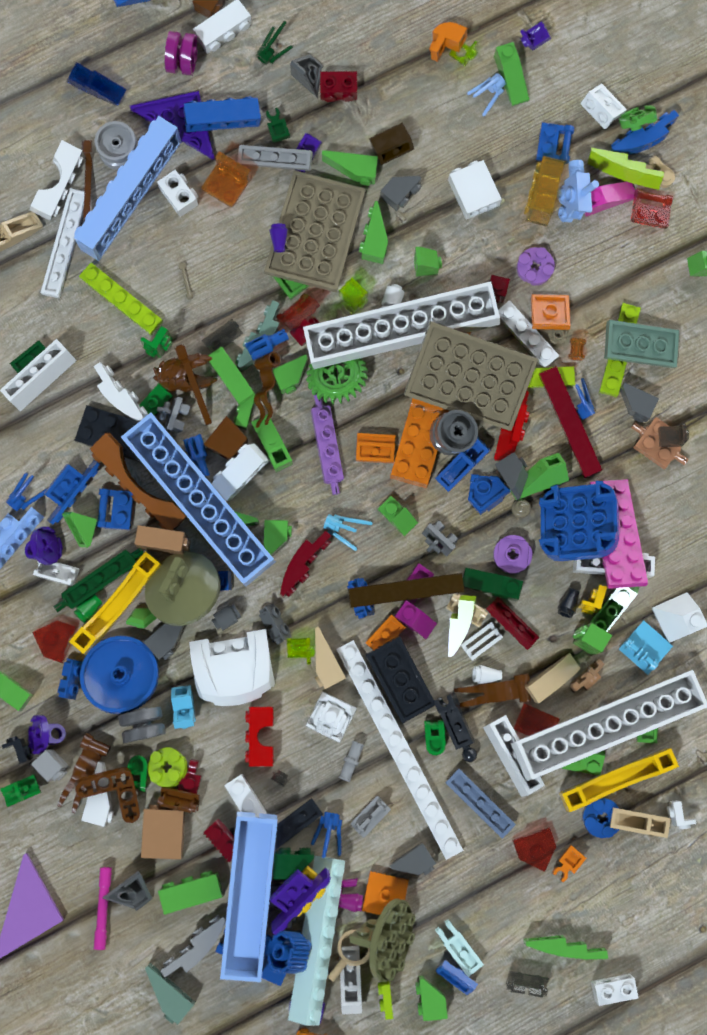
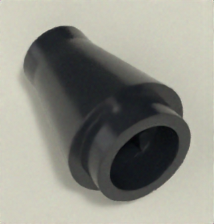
(568, 605)

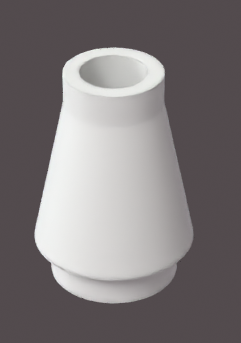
(484, 674)

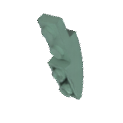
(267, 327)

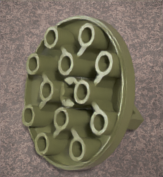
(183, 589)
(387, 939)

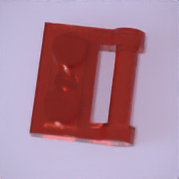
(650, 214)
(298, 311)

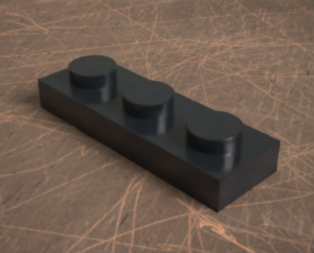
(296, 822)

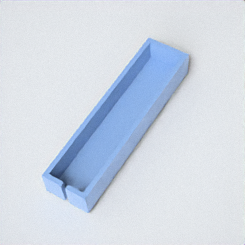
(248, 897)

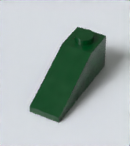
(492, 584)

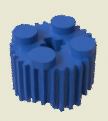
(288, 952)

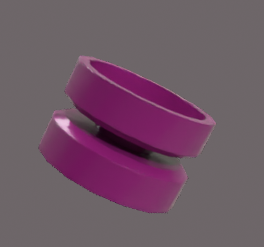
(181, 53)

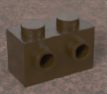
(391, 143)

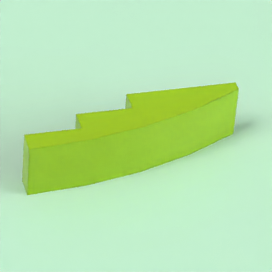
(619, 166)

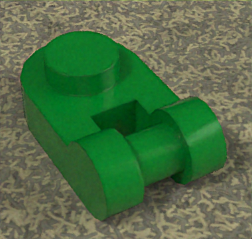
(434, 744)
(139, 766)

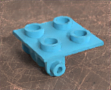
(645, 647)

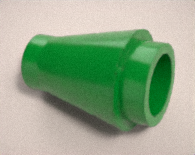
(87, 609)

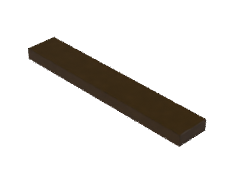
(405, 590)

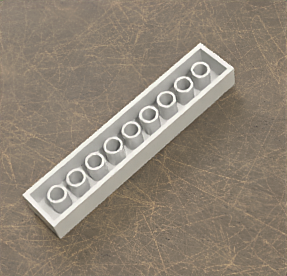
(400, 325)
(609, 725)

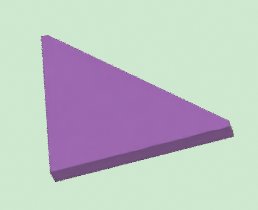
(29, 910)

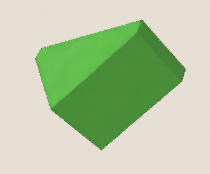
(81, 527)

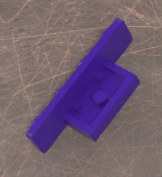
(294, 895)

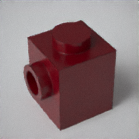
(499, 287)

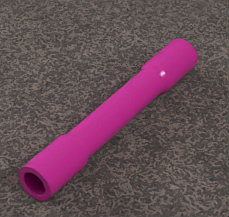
(104, 885)

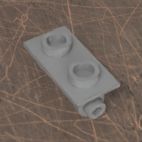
(370, 816)

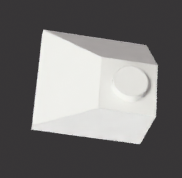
(679, 617)

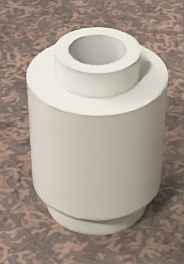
(393, 295)

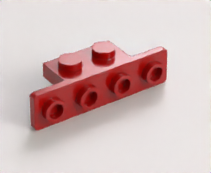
(509, 439)

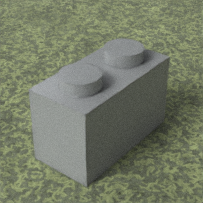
(50, 766)

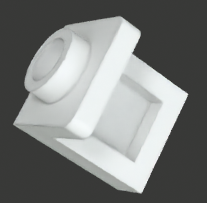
(675, 812)

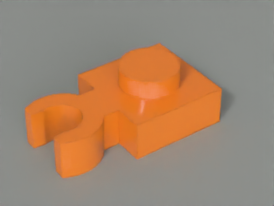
(570, 860)

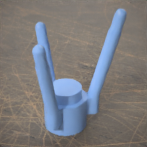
(493, 84)

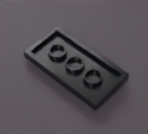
(98, 422)
(400, 679)

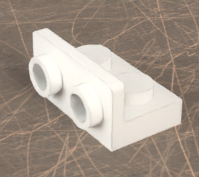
(603, 106)

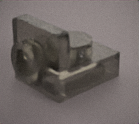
(673, 436)

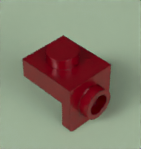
(298, 332)

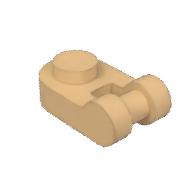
(669, 176)

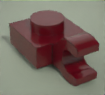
(191, 781)

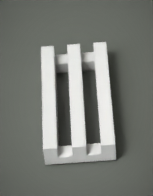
(494, 631)

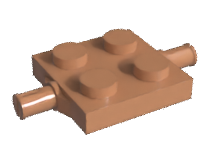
(649, 445)

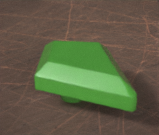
(140, 618)

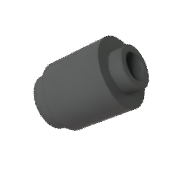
(226, 617)

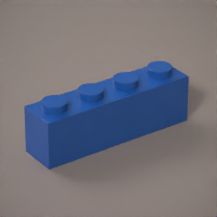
(222, 114)

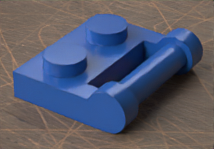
(549, 138)
(121, 509)

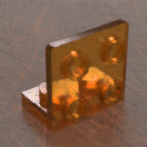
(227, 180)

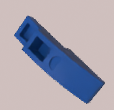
(643, 139)

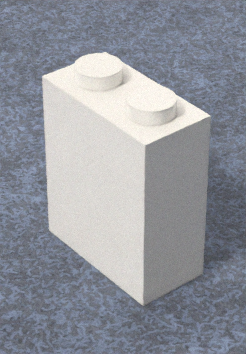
(474, 189)

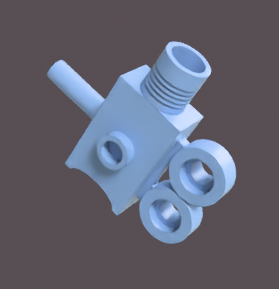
(575, 193)

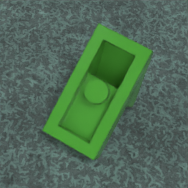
(398, 516)

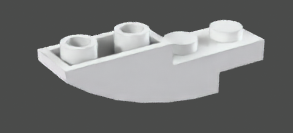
(117, 396)

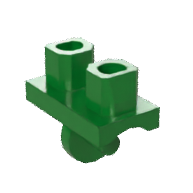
(21, 790)

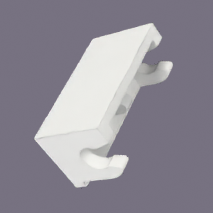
(58, 573)

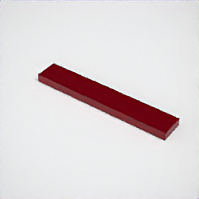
(570, 422)

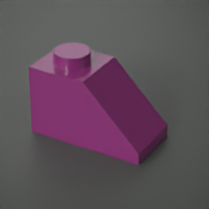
(415, 619)

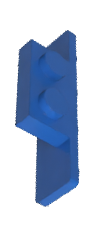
(67, 486)

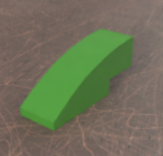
(231, 376)
(13, 693)

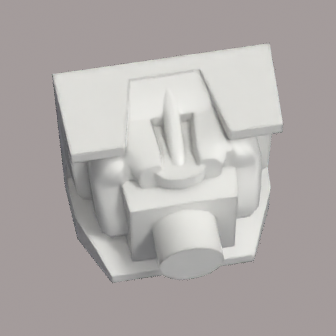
(331, 717)

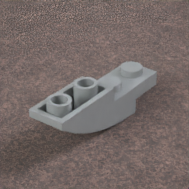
(202, 943)

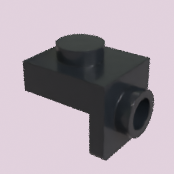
(22, 750)

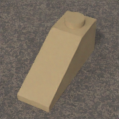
(327, 667)

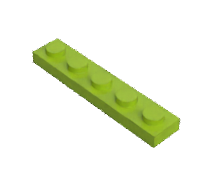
(121, 298)
(615, 369)

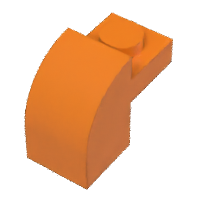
(447, 35)

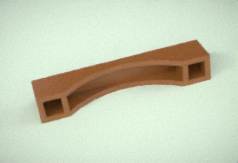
(111, 454)

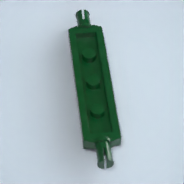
(98, 579)

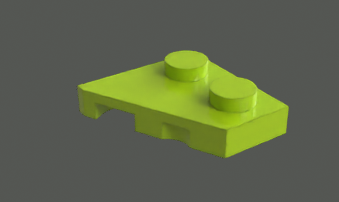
(386, 1002)

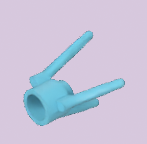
(334, 524)

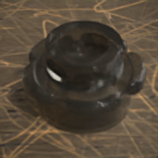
(280, 778)

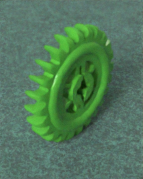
(347, 384)

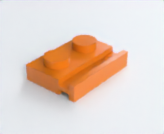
(375, 448)

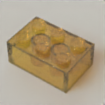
(543, 190)

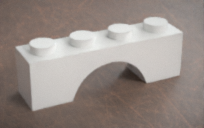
(47, 201)

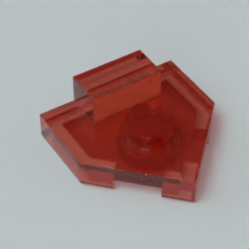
(54, 640)
(536, 848)

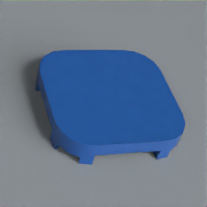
(579, 522)

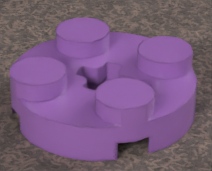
(530, 274)
(521, 548)

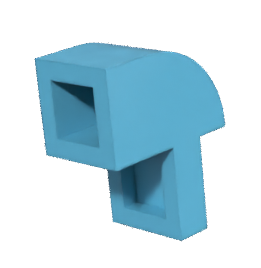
(183, 707)

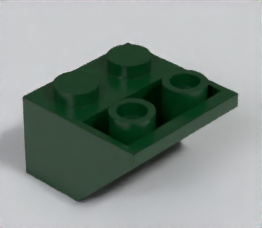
(288, 861)

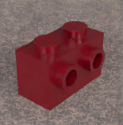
(338, 85)

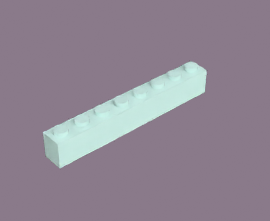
(319, 929)

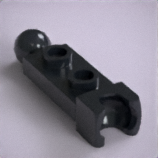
(456, 726)

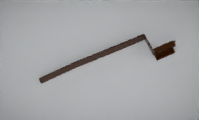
(87, 148)
(182, 354)

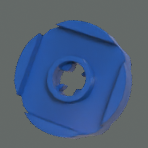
(591, 822)

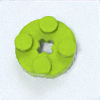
(156, 767)

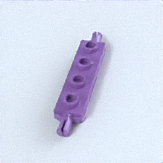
(327, 445)

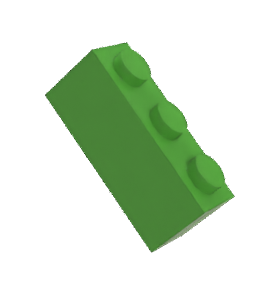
(591, 638)
(190, 892)

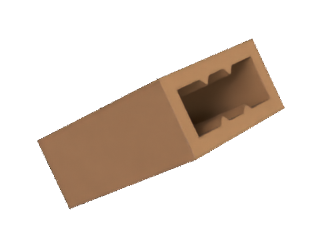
(162, 540)
(163, 833)

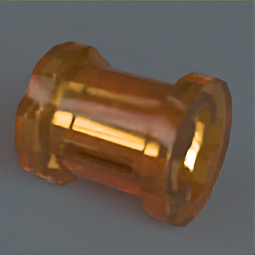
(577, 349)

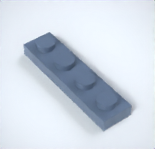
(480, 803)

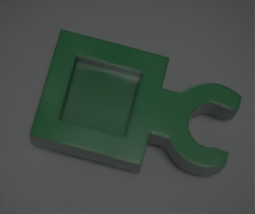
(277, 128)

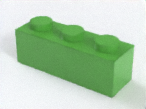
(244, 414)

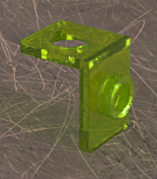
(471, 53)

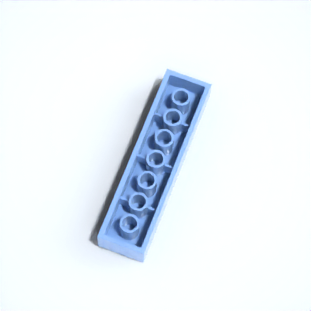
(127, 188)

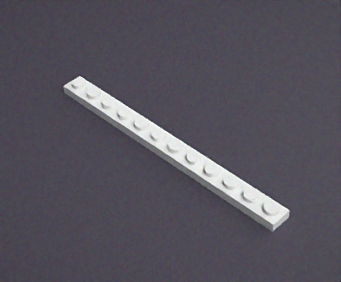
(399, 750)

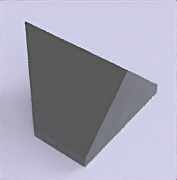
(307, 72)
(131, 893)

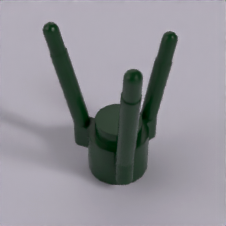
(265, 53)

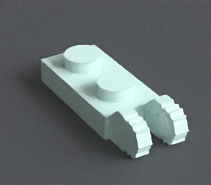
(460, 950)

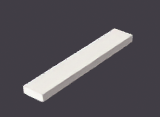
(63, 244)

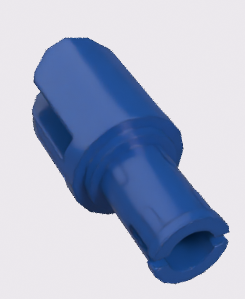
(265, 344)
(197, 452)

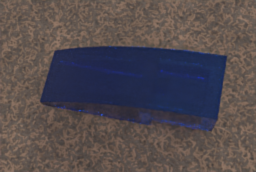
(96, 84)

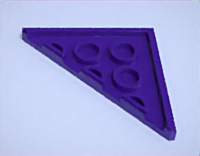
(172, 111)

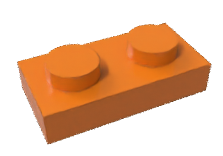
(387, 631)

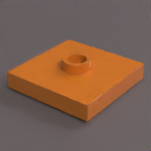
(550, 312)
(381, 890)

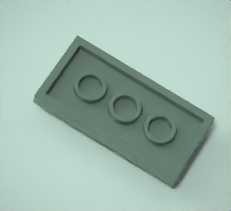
(641, 344)

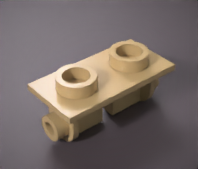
(479, 613)

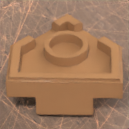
(588, 677)

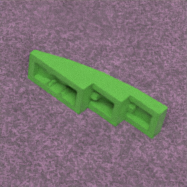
(557, 946)

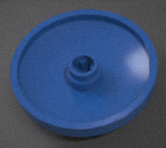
(119, 674)

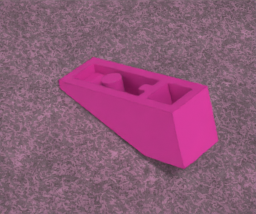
(610, 196)

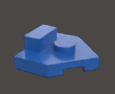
(486, 492)

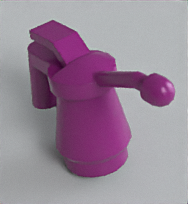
(351, 902)

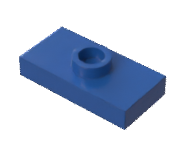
(456, 977)

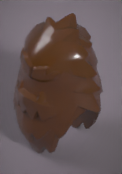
(173, 375)

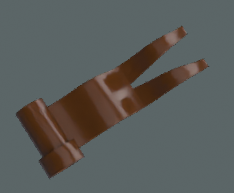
(266, 366)
(498, 691)
(85, 766)

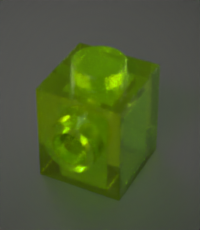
(354, 294)

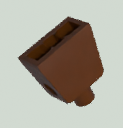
(226, 440)

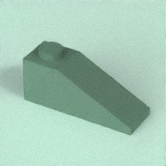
(172, 999)

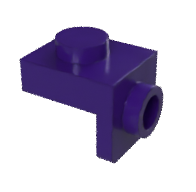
(535, 36)

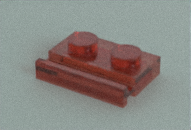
(533, 720)

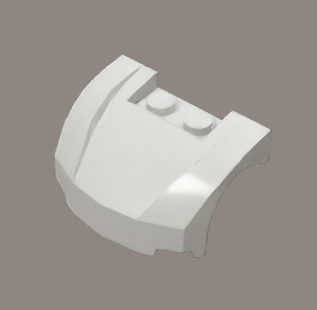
(232, 669)

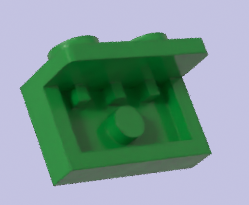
(161, 343)

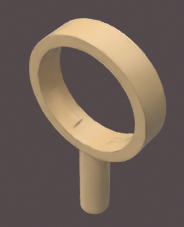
(344, 961)

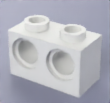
(175, 194)
(614, 989)

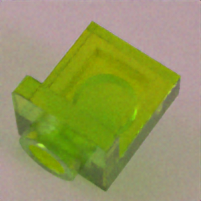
(300, 649)

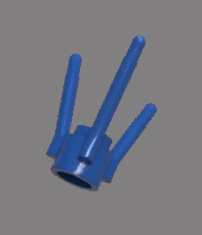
(585, 408)
(16, 499)
(330, 821)

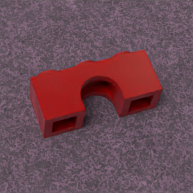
(258, 754)

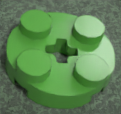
(636, 118)

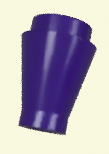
(278, 235)

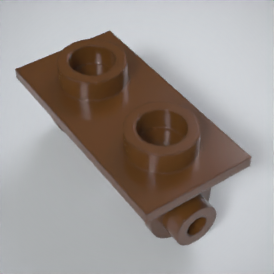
(184, 800)

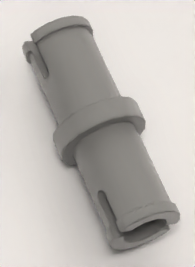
(351, 761)

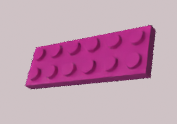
(626, 564)

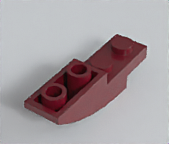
(297, 569)

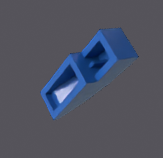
(462, 465)

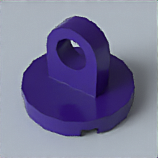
(44, 546)
(40, 734)

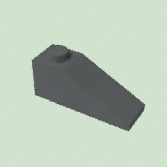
(164, 641)

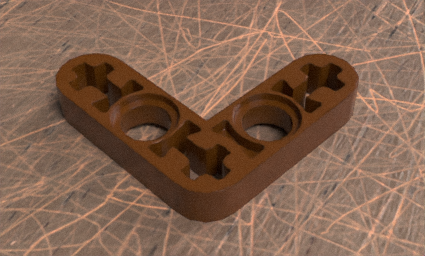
(120, 786)

